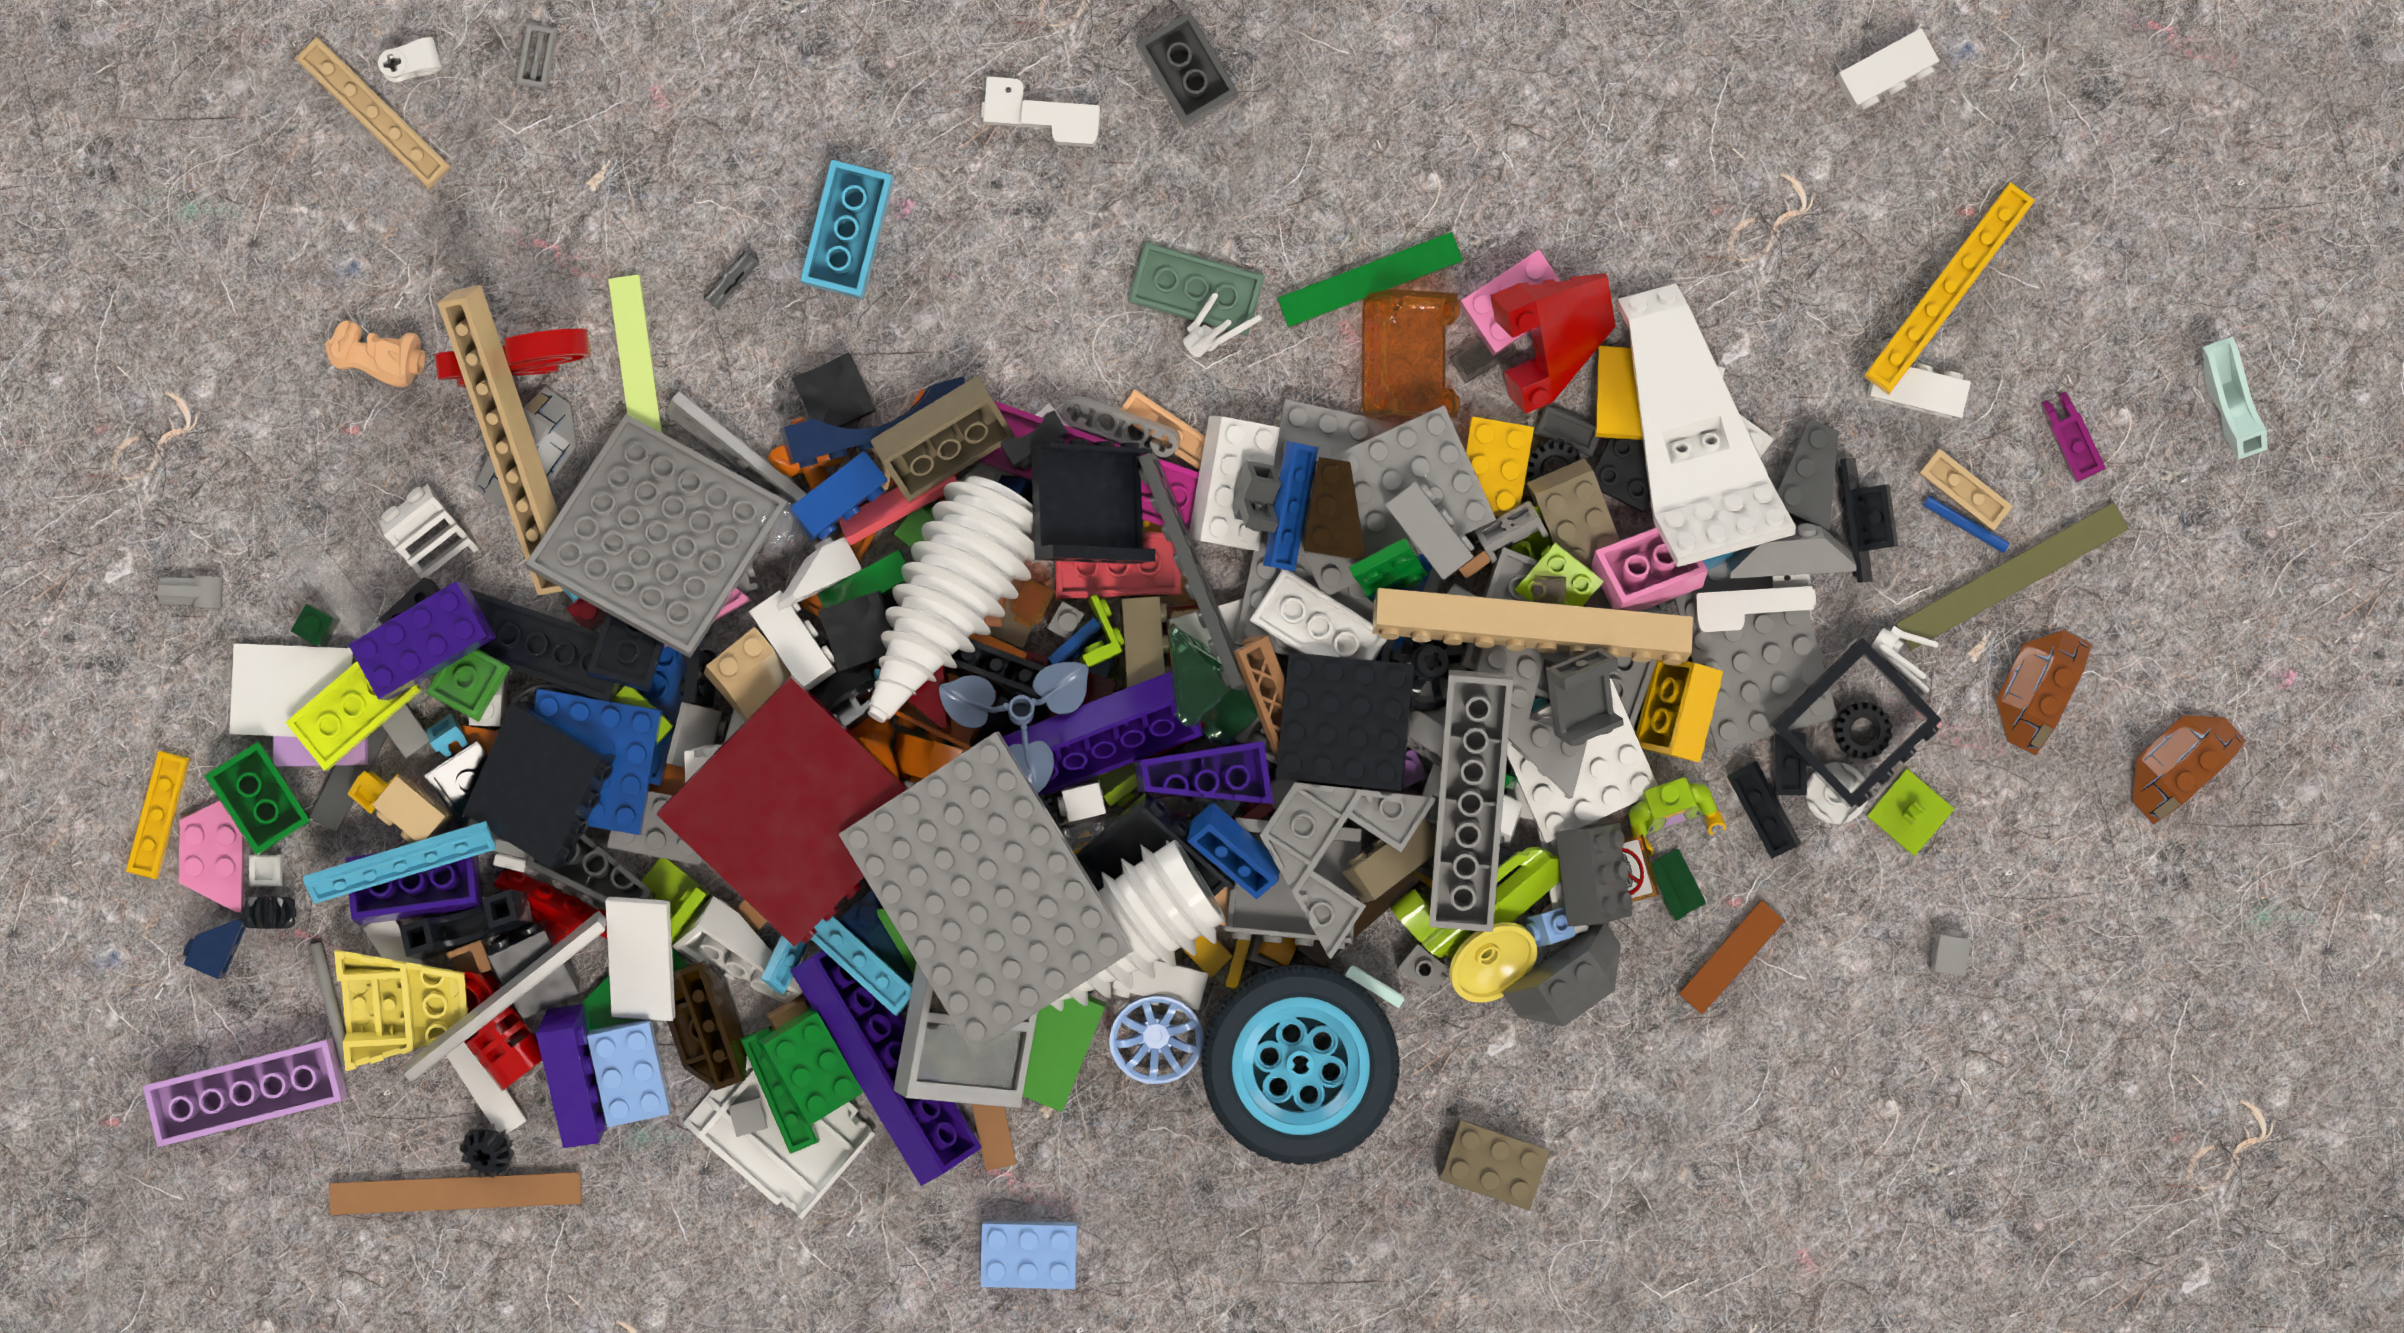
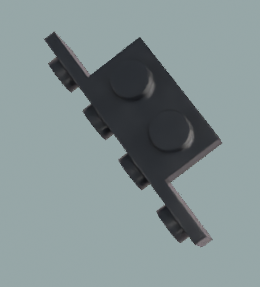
(1869, 518)

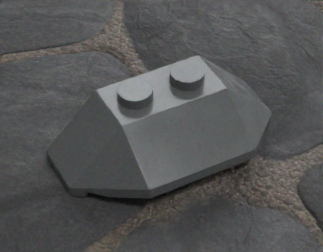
(1569, 979)

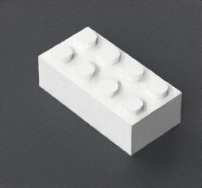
(1225, 451)

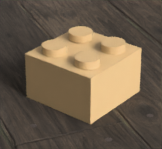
(412, 810)

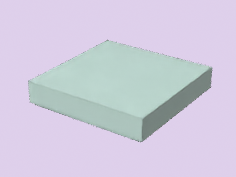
(1374, 985)

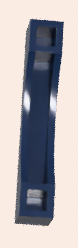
(815, 438)

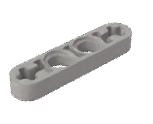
(1122, 421)

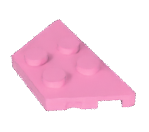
(212, 856)

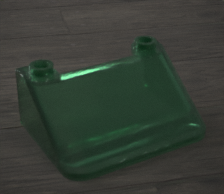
(1202, 692)

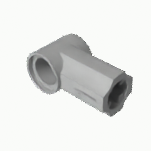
(196, 591)

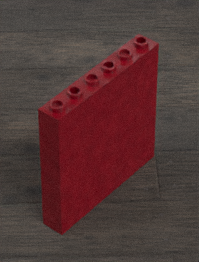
(774, 809)

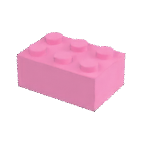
(1478, 305)
(1643, 574)

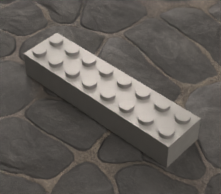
(1471, 800)

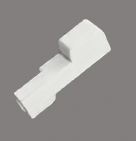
(1069, 122)
(1727, 609)

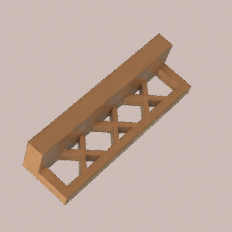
(1269, 679)

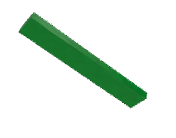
(1370, 278)

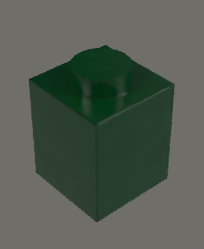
(315, 625)

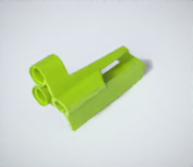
(1534, 878)

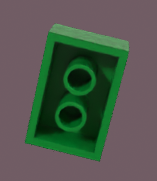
(257, 799)
(809, 1066)

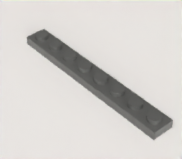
(1188, 560)

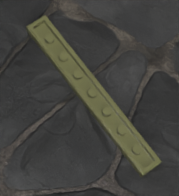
(2014, 575)

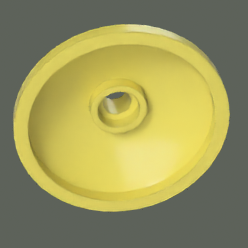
(1492, 961)

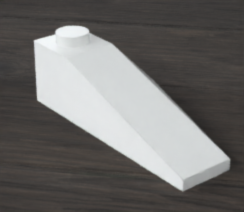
(728, 942)

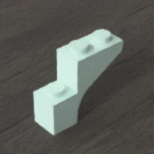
(2231, 395)

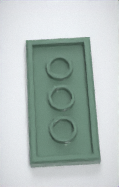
(1184, 283)

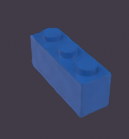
(839, 497)
(1233, 850)

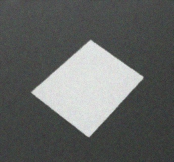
(278, 681)

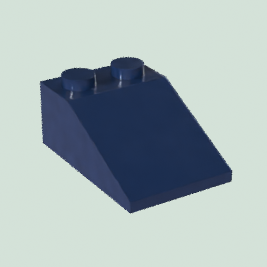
(866, 925)

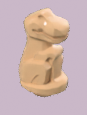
(385, 359)

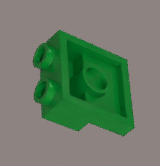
(1389, 569)

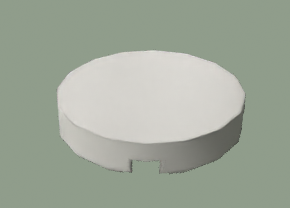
(1825, 803)

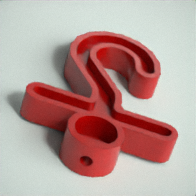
(528, 353)

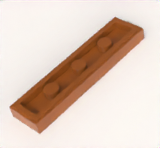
(1731, 957)

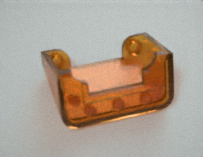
(1406, 353)

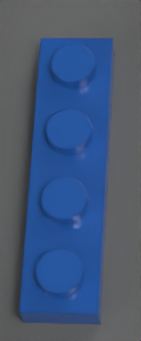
(1291, 505)

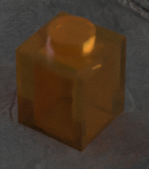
(1032, 604)

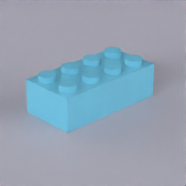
(847, 229)

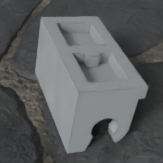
(1510, 529)

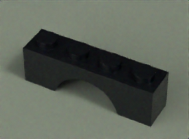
(444, 933)

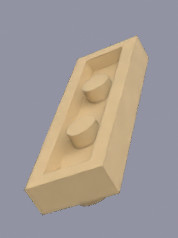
(1965, 490)

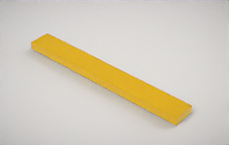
(1949, 288)

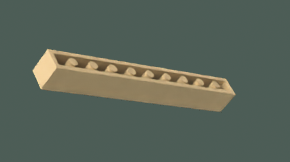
(501, 419)
(1531, 625)

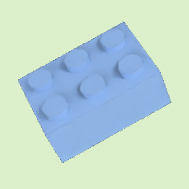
(629, 1072)
(1029, 1254)

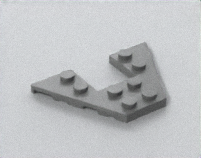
(1532, 738)
(1305, 829)

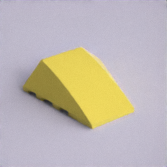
(395, 1005)

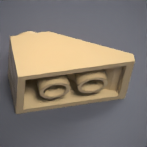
(747, 673)

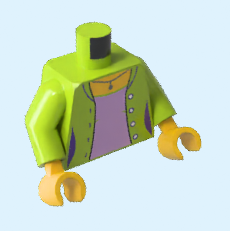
(1673, 804)

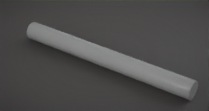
(329, 998)

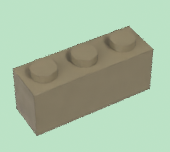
(1385, 866)

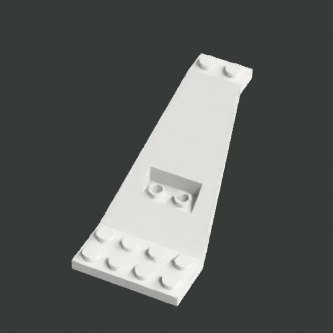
(1699, 458)

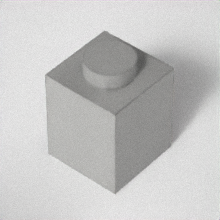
(1950, 953)

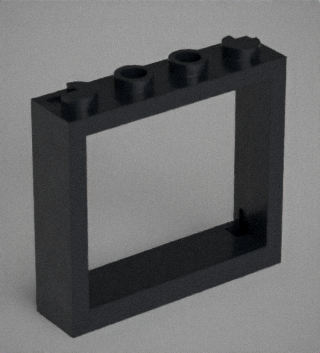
(1818, 688)

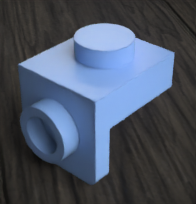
(1549, 927)

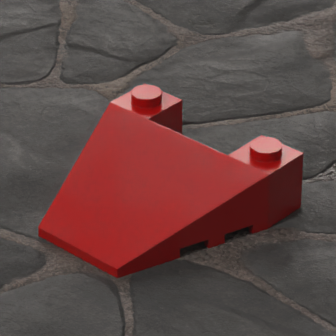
(1566, 329)

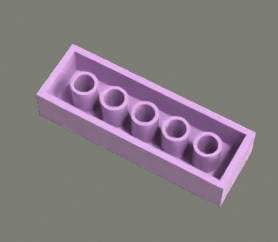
(245, 1092)

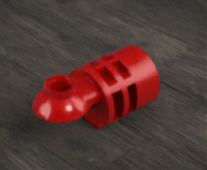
(505, 1043)

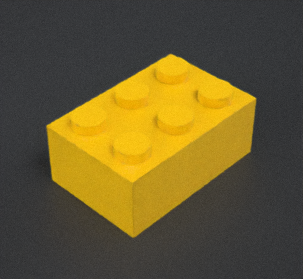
(1500, 460)
(1678, 709)

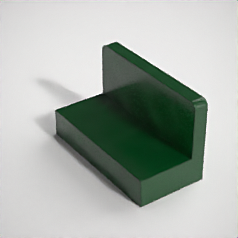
(1676, 884)

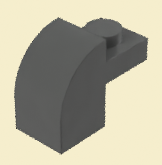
(1255, 496)

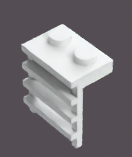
(414, 518)

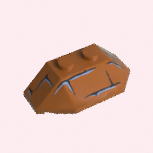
(2040, 688)
(2182, 763)

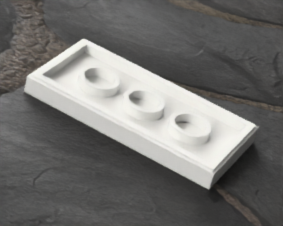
(1314, 621)
(640, 958)

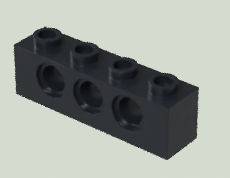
(1003, 670)

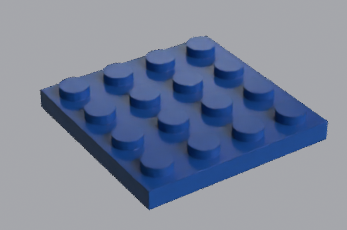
(617, 729)

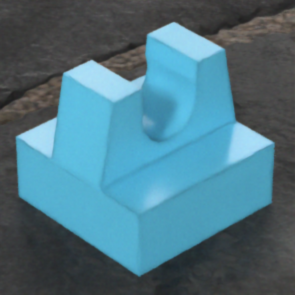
(444, 733)

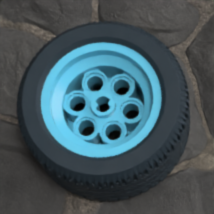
(1284, 1124)

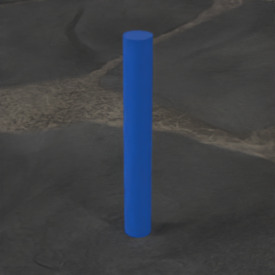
(1966, 524)

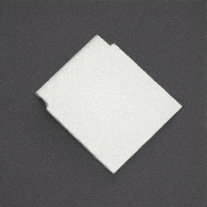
(763, 1156)

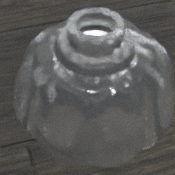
(785, 535)

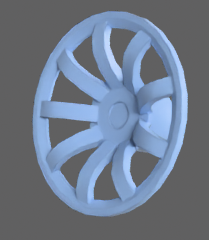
(1156, 1037)

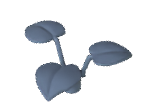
(1059, 685)

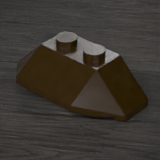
(707, 1027)

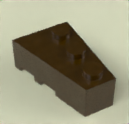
(1334, 513)

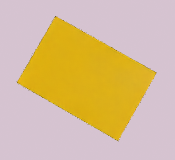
(1616, 395)

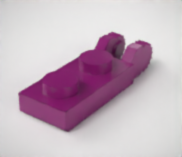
(2073, 439)

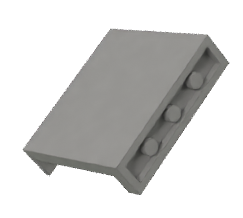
(1277, 911)

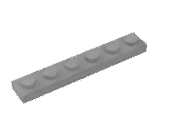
(732, 448)

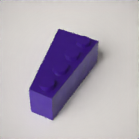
(1214, 773)

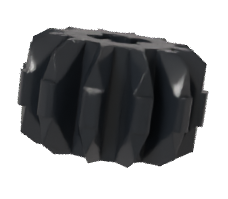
(269, 912)
(487, 1150)

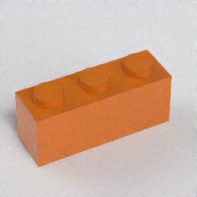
(921, 757)

